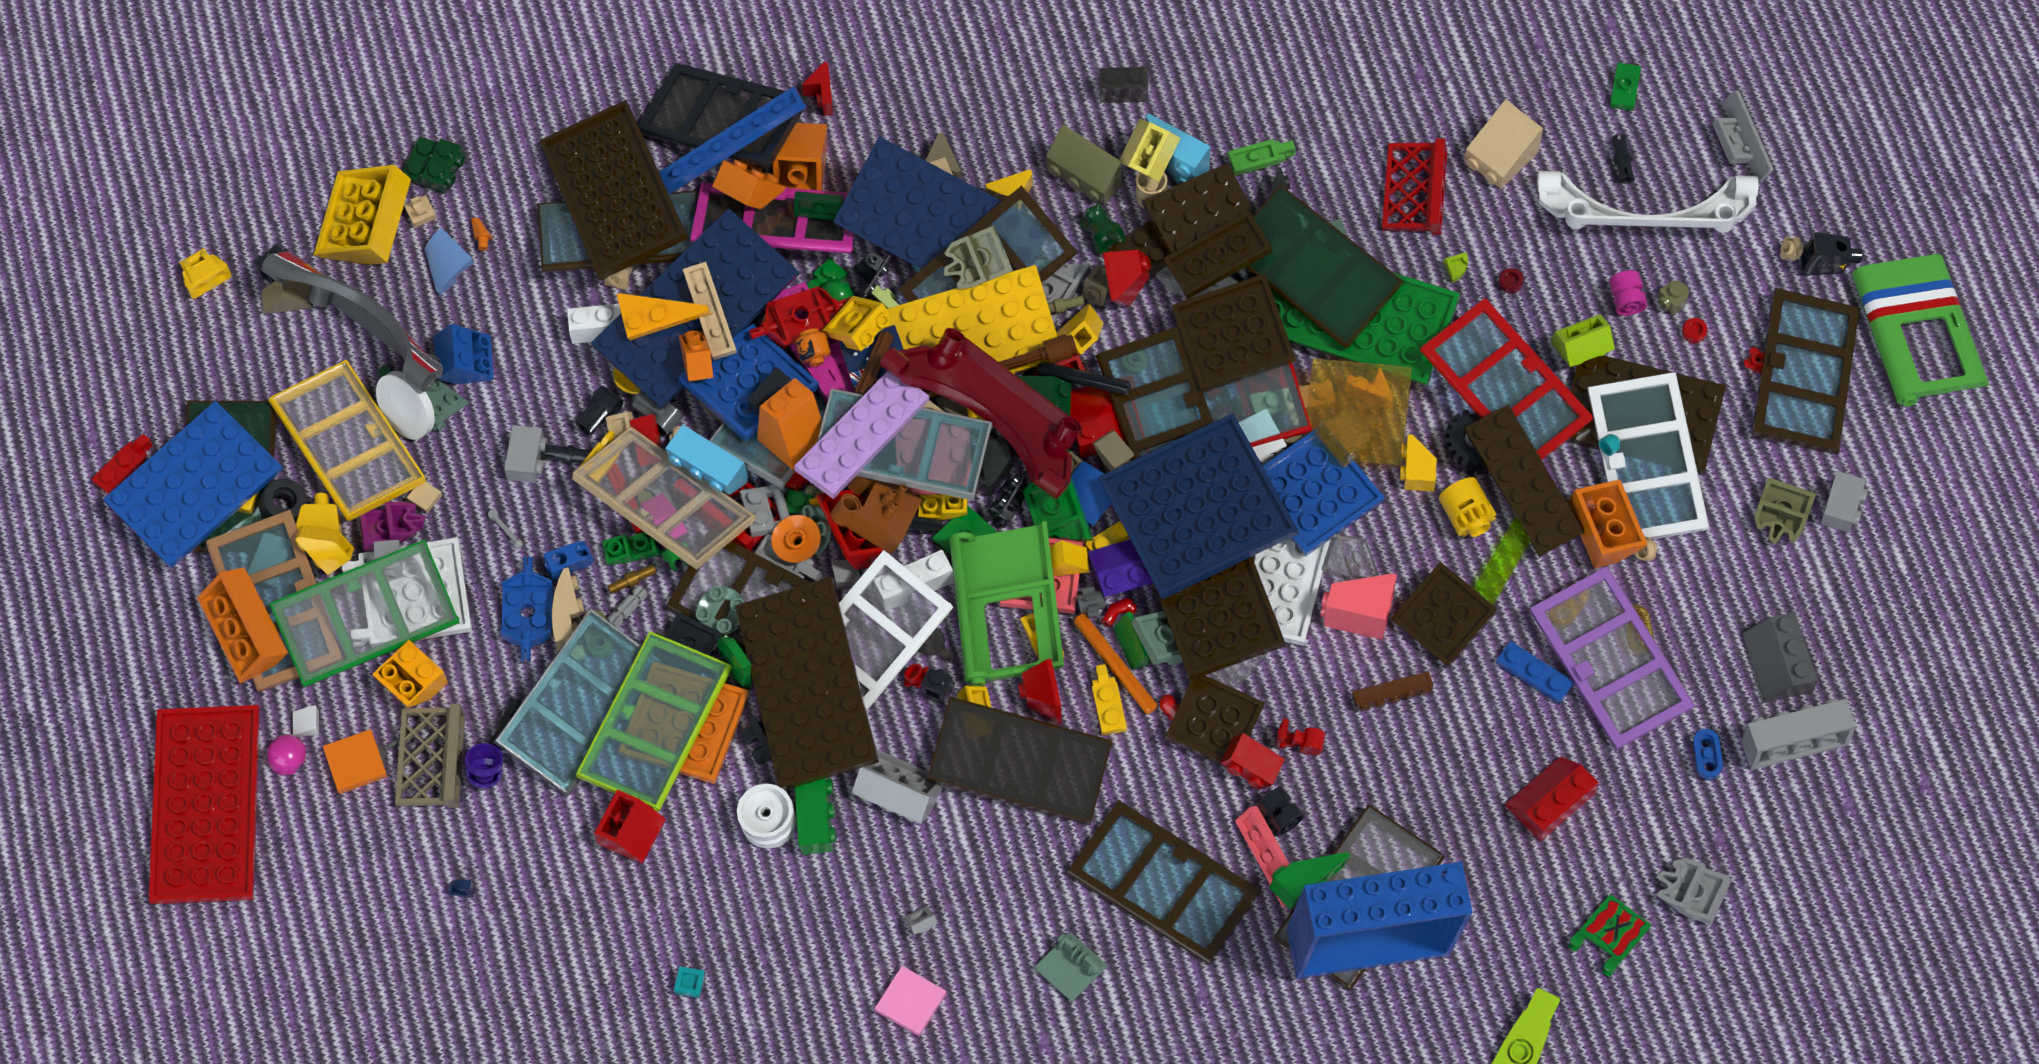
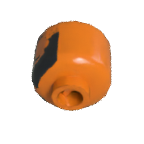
(812, 347)

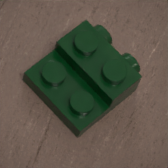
(434, 164)

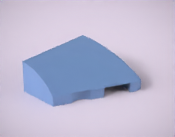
(445, 260)

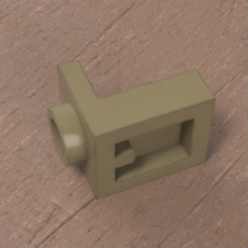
(1096, 286)

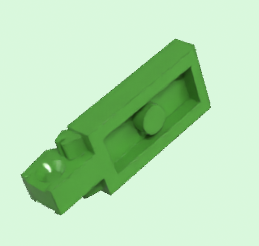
(1259, 156)

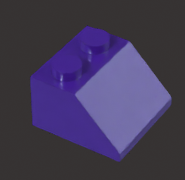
(1118, 569)

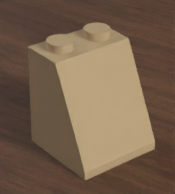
(1504, 145)

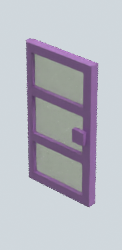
(1612, 658)

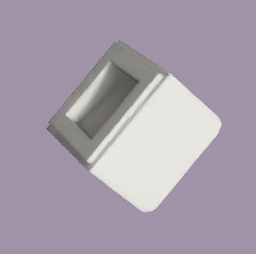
(306, 721)

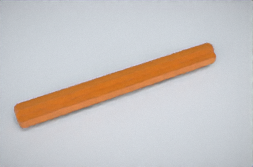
(1115, 663)

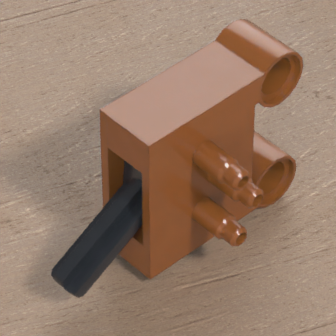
(883, 514)

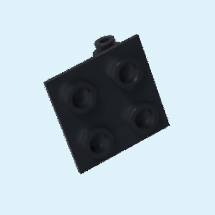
(869, 270)
(1012, 497)

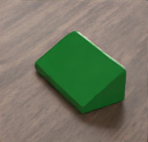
(1130, 643)

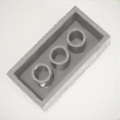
(1798, 733)

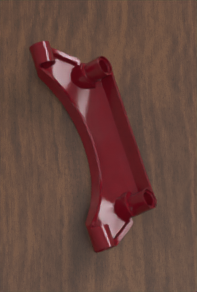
(980, 383)

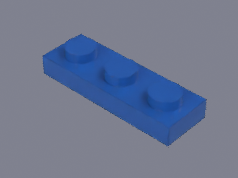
(1535, 672)

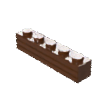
(1392, 691)

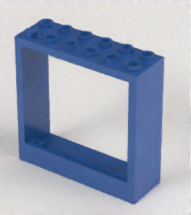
(1378, 920)

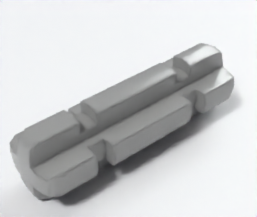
(627, 606)

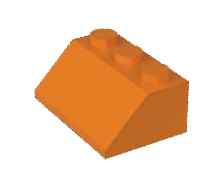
(1607, 523)

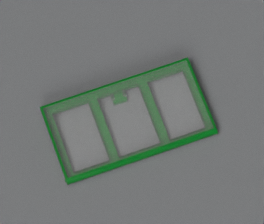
(364, 613)

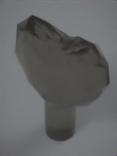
(936, 645)

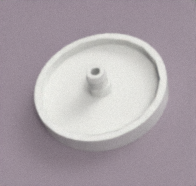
(405, 406)

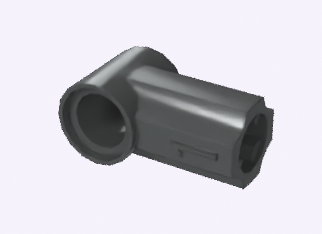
(666, 418)

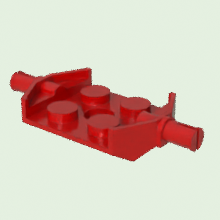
(783, 325)

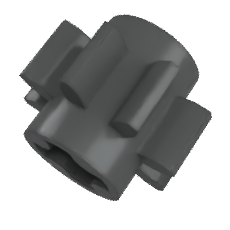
(1090, 601)

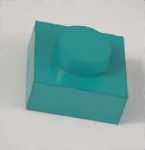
(689, 982)

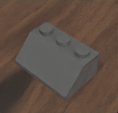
(1780, 658)

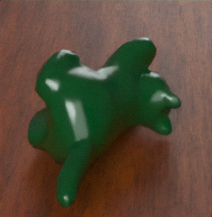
(1102, 229)

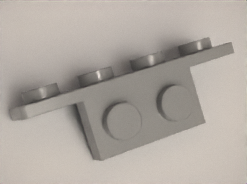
(1741, 138)

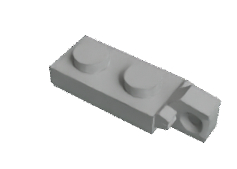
(802, 569)

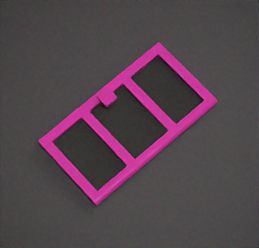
(774, 221)

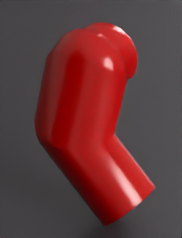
(1116, 608)
(1168, 706)

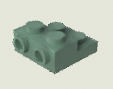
(1157, 638)

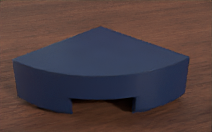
(461, 888)

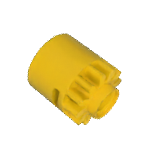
(1467, 507)

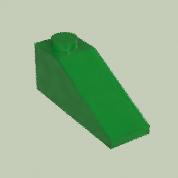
(1290, 881)

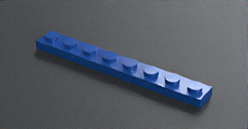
(732, 139)

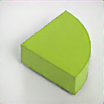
(1456, 266)

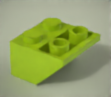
(1583, 340)

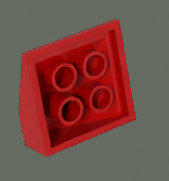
(1096, 416)

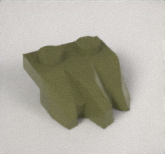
(977, 258)
(1783, 509)

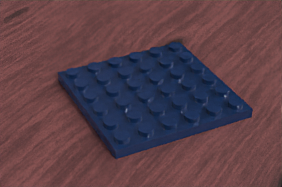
(1198, 506)

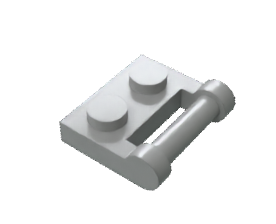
(757, 502)

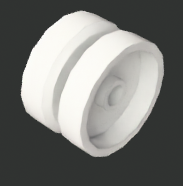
(767, 816)

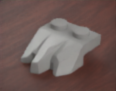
(1694, 889)

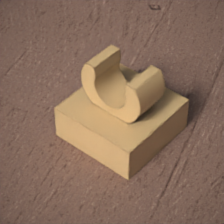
(420, 211)

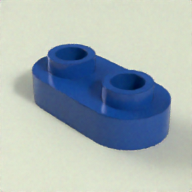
(1707, 755)

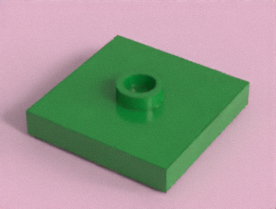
(968, 523)

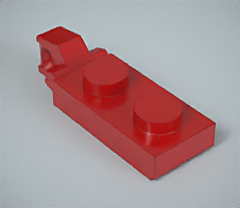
(123, 464)

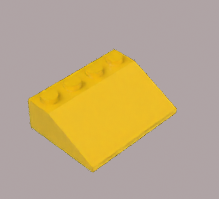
(363, 215)

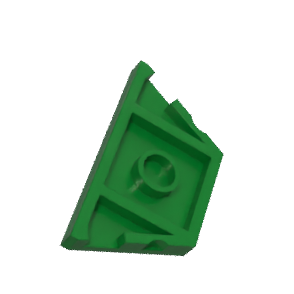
(1063, 515)

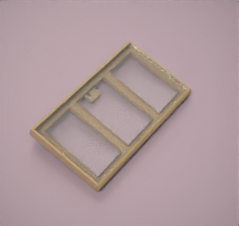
(663, 498)

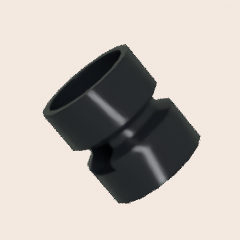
(1278, 808)

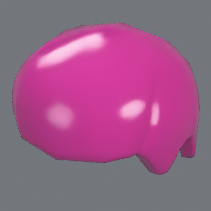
(286, 754)

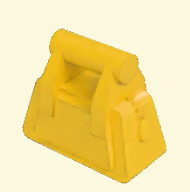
(204, 274)

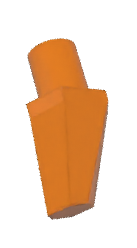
(481, 234)

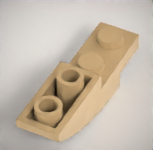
(565, 608)

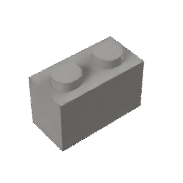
(525, 454)
(1843, 502)

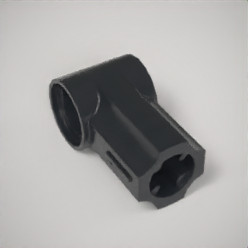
(603, 404)

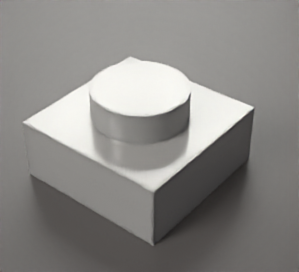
(920, 920)

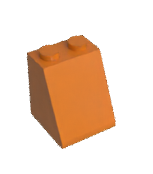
(803, 157)
(790, 423)

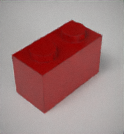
(1252, 761)

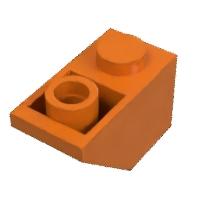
(696, 355)

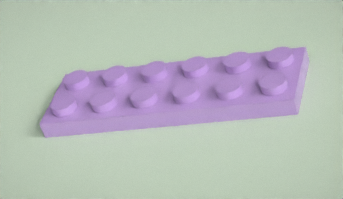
(861, 434)

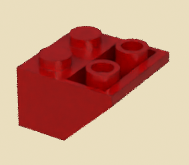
(629, 827)

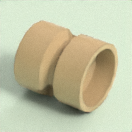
(1148, 187)

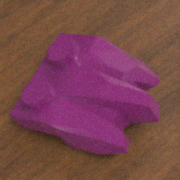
(392, 523)

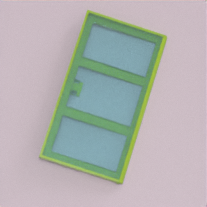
(654, 720)

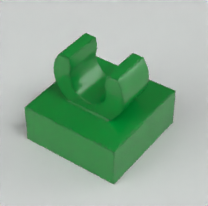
(669, 556)

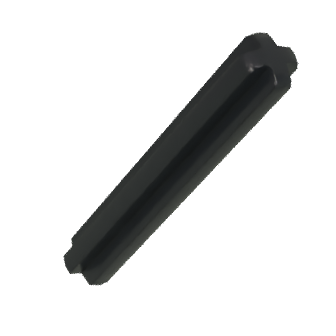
(1084, 378)

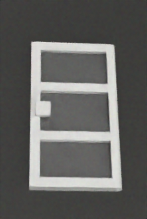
(888, 621)

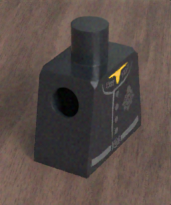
(1828, 255)

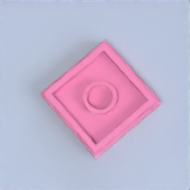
(910, 1001)

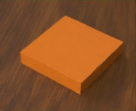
(355, 761)

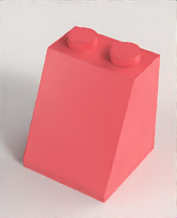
(1360, 605)

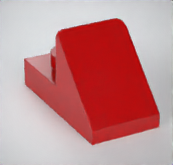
(819, 85)

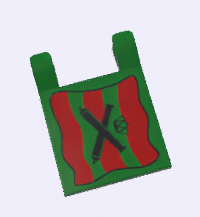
(1612, 929)

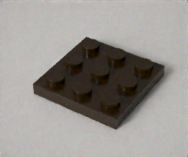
(1444, 614)
(1211, 717)

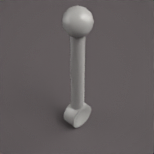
(493, 515)

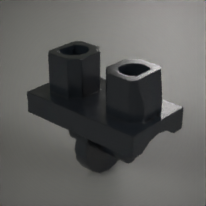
(755, 732)

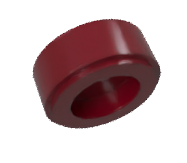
(1510, 280)

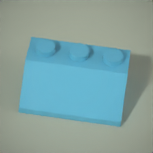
(706, 461)

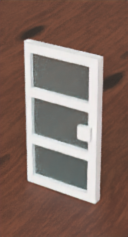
(1653, 453)

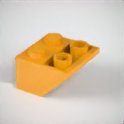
(411, 675)

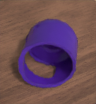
(484, 765)

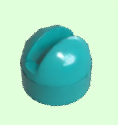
(1609, 444)

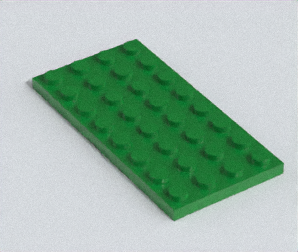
(1393, 336)

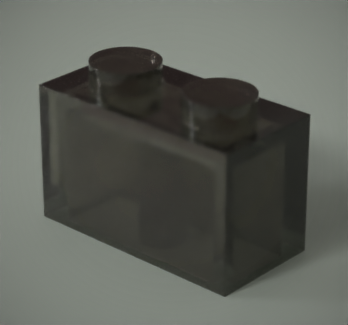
(1123, 84)

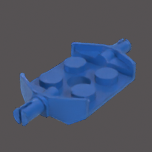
(521, 592)

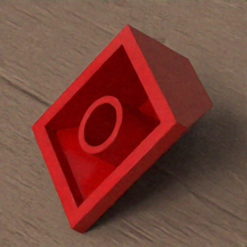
(1126, 274)
(1041, 691)

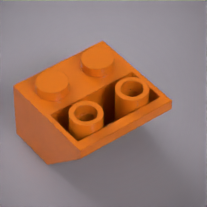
(747, 184)

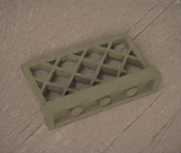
(451, 762)

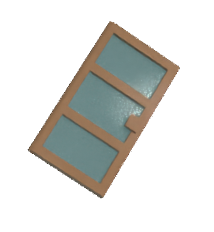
(275, 568)

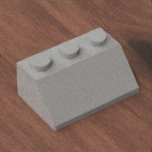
(897, 787)

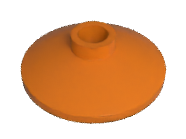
(789, 531)

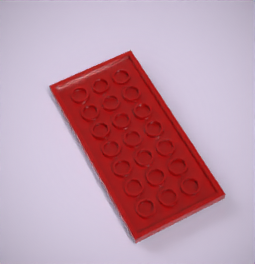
(204, 804)

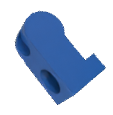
(571, 556)

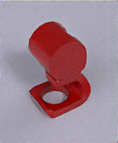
(1310, 740)

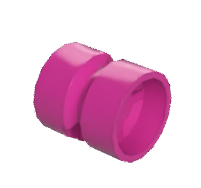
(1627, 291)

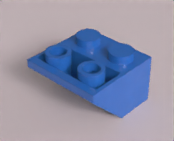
(464, 355)

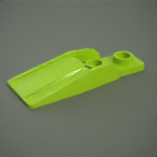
(1530, 1031)

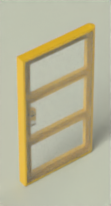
(347, 440)

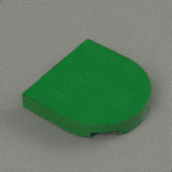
(733, 655)

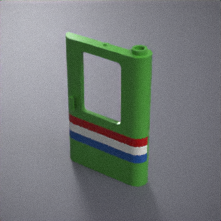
(1910, 293)

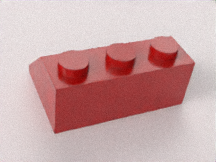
(856, 549)
(1553, 797)

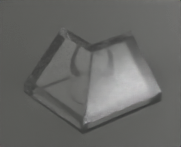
(1349, 558)

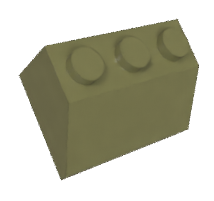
(1084, 166)

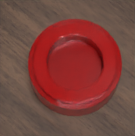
(1694, 330)

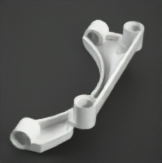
(1719, 211)

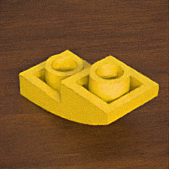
(942, 507)

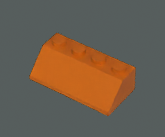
(242, 624)

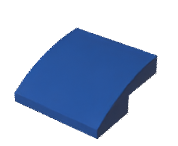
(1090, 492)

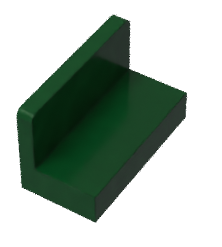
(817, 205)

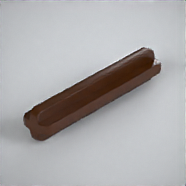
(873, 364)

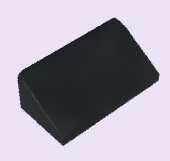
(772, 384)

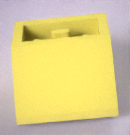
(1149, 149)

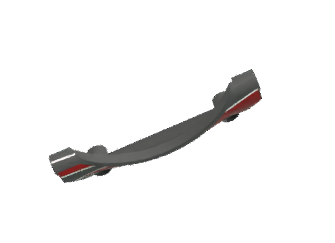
(419, 367)

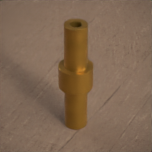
(631, 579)

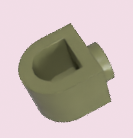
(1673, 297)

